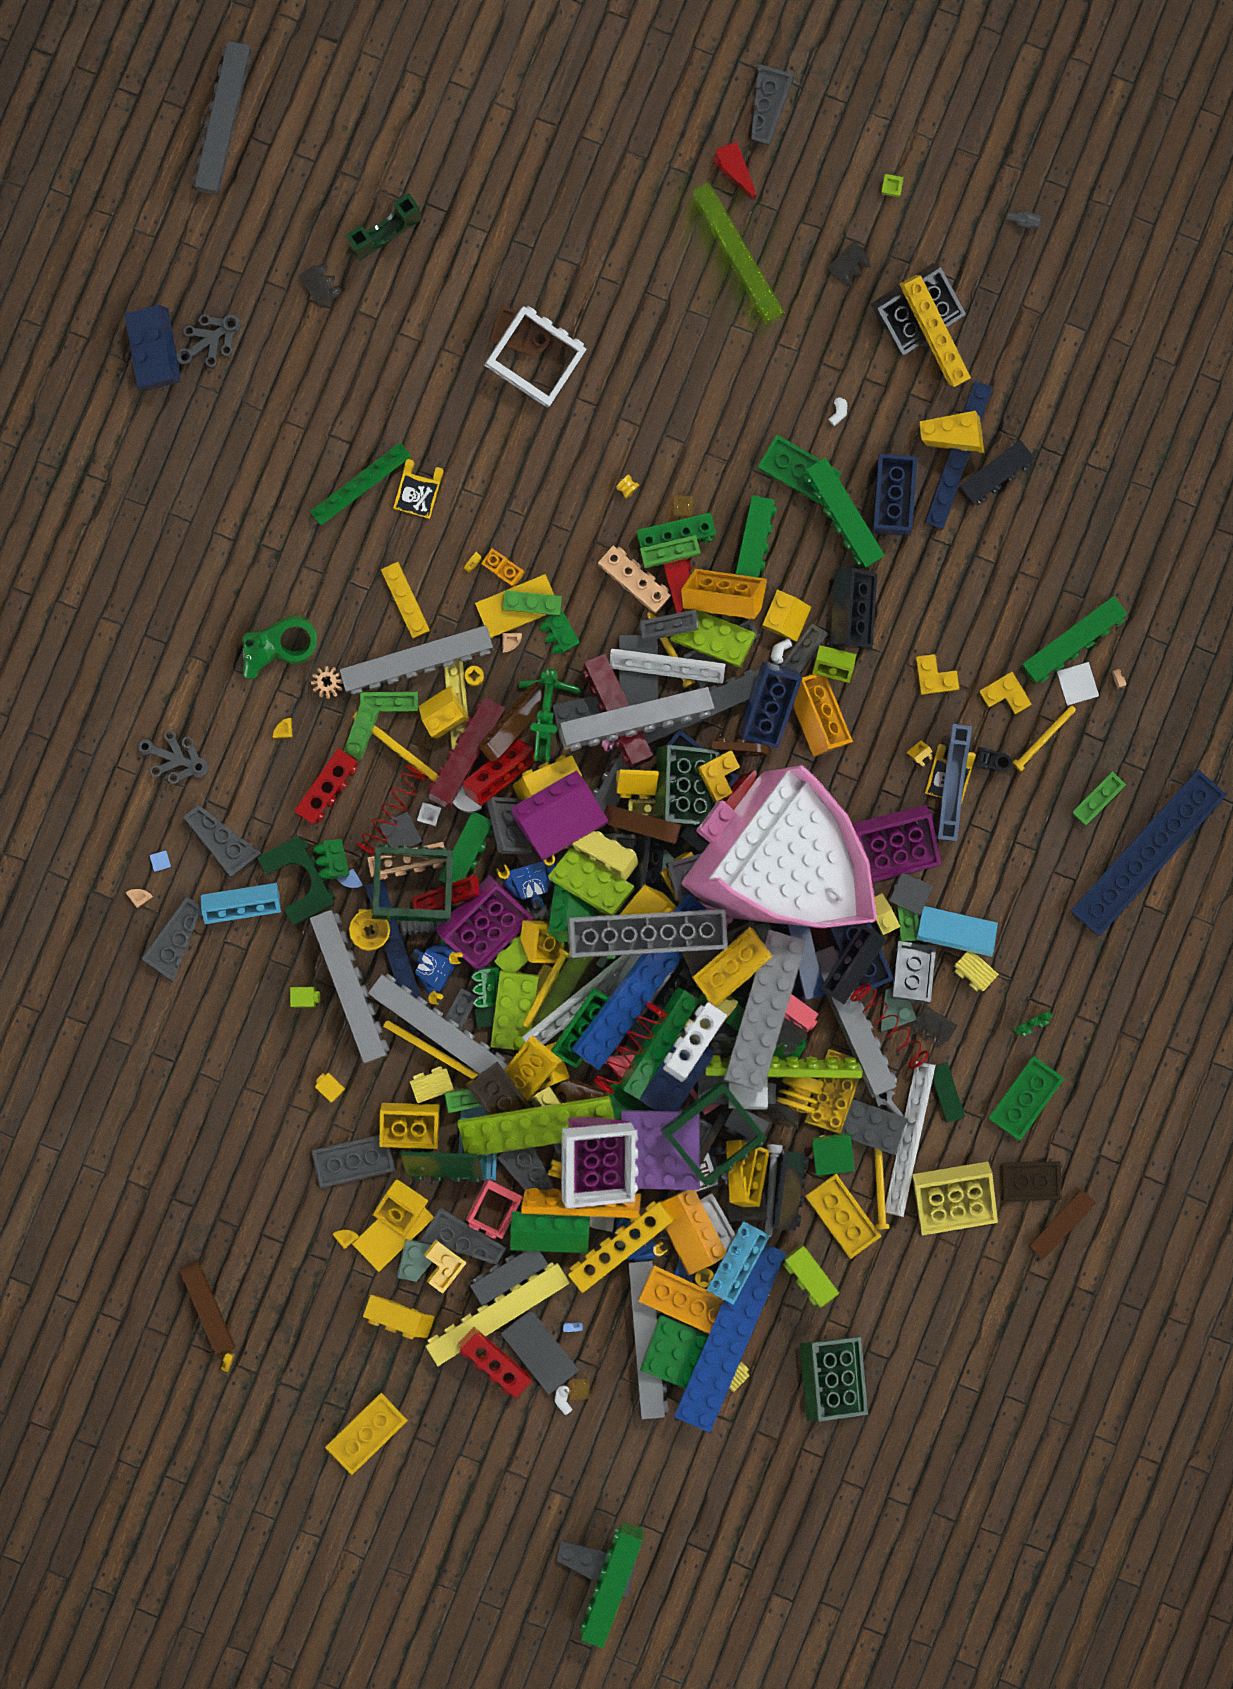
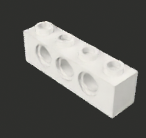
(714, 1019)

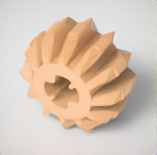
(321, 686)

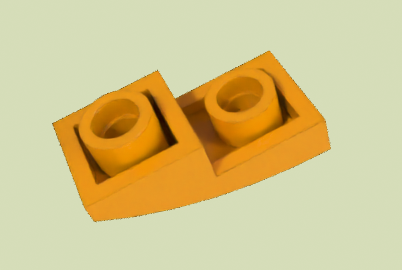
(502, 567)

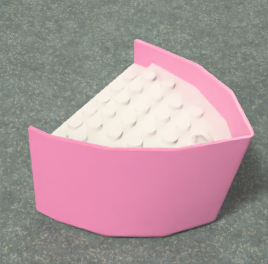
(784, 856)

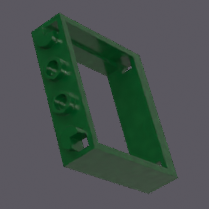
(402, 914)
(696, 1108)

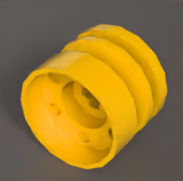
(373, 941)
(799, 1093)

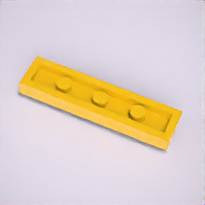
(405, 600)

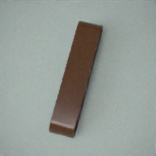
(513, 722)
(642, 824)
(207, 1308)

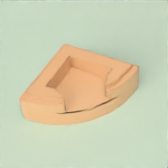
(511, 641)
(1119, 680)
(139, 896)

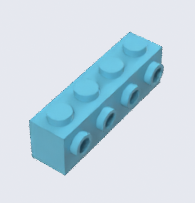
(240, 903)
(738, 1262)

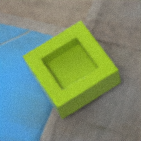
(892, 185)

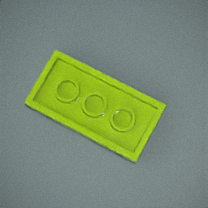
(718, 639)
(591, 882)
(513, 1002)

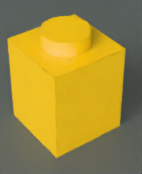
(329, 1087)

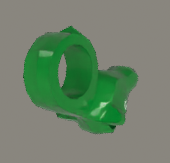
(265, 645)

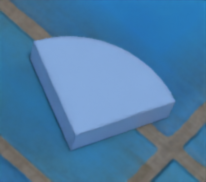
(351, 881)
(570, 1327)

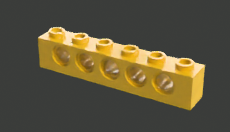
(935, 330)
(584, 1280)

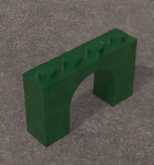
(404, 216)
(318, 897)

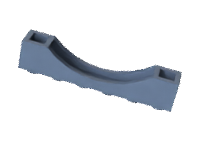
(953, 782)

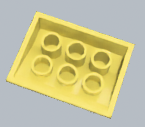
(955, 1198)

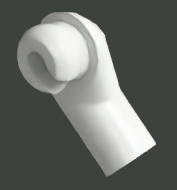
(841, 411)
(778, 649)
(561, 1399)

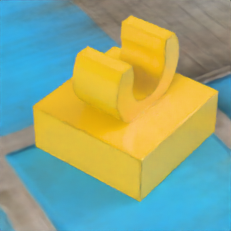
(920, 752)

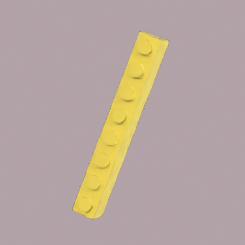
(500, 1312)

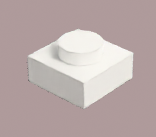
(429, 814)

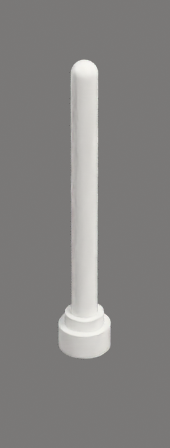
(775, 1151)

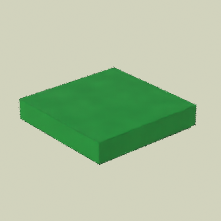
(833, 1154)

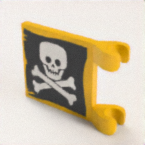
(417, 493)
(937, 774)

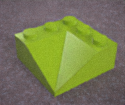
(810, 1276)

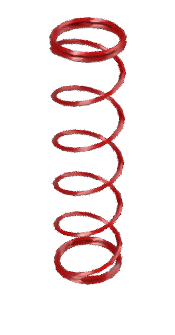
(423, 777)
(865, 991)
(603, 1085)

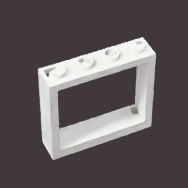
(517, 381)
(603, 1197)

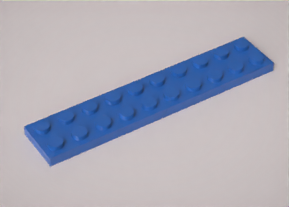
(629, 999)
(727, 1344)

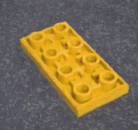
(833, 1100)

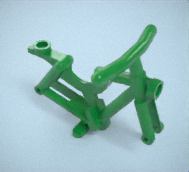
(545, 718)

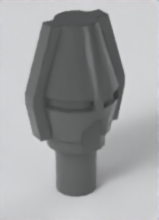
(1025, 219)

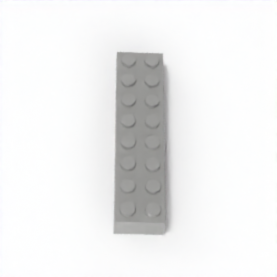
(647, 933)
(348, 986)
(765, 1012)

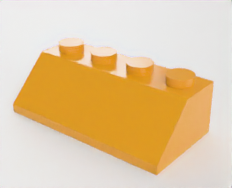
(724, 593)
(820, 715)
(692, 1232)

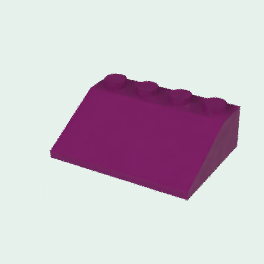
(559, 815)
(899, 842)
(484, 923)
(598, 1161)

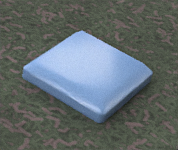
(160, 861)

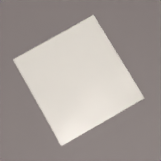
(1077, 683)

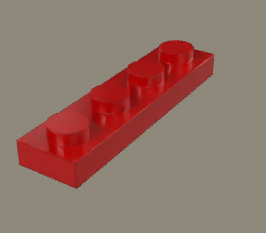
(435, 899)

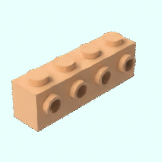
(634, 580)
(399, 865)

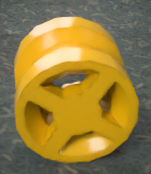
(627, 486)
(474, 679)
(556, 1169)
(704, 1277)

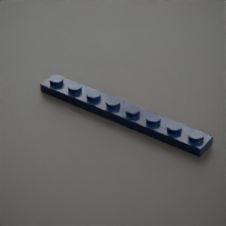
(956, 463)
(395, 947)

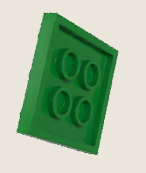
(673, 1351)

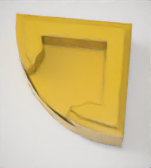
(473, 562)
(283, 729)
(345, 1237)
(227, 1361)

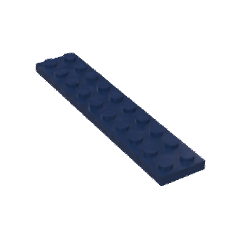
(1148, 852)

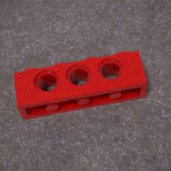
(499, 773)
(305, 808)
(474, 1340)

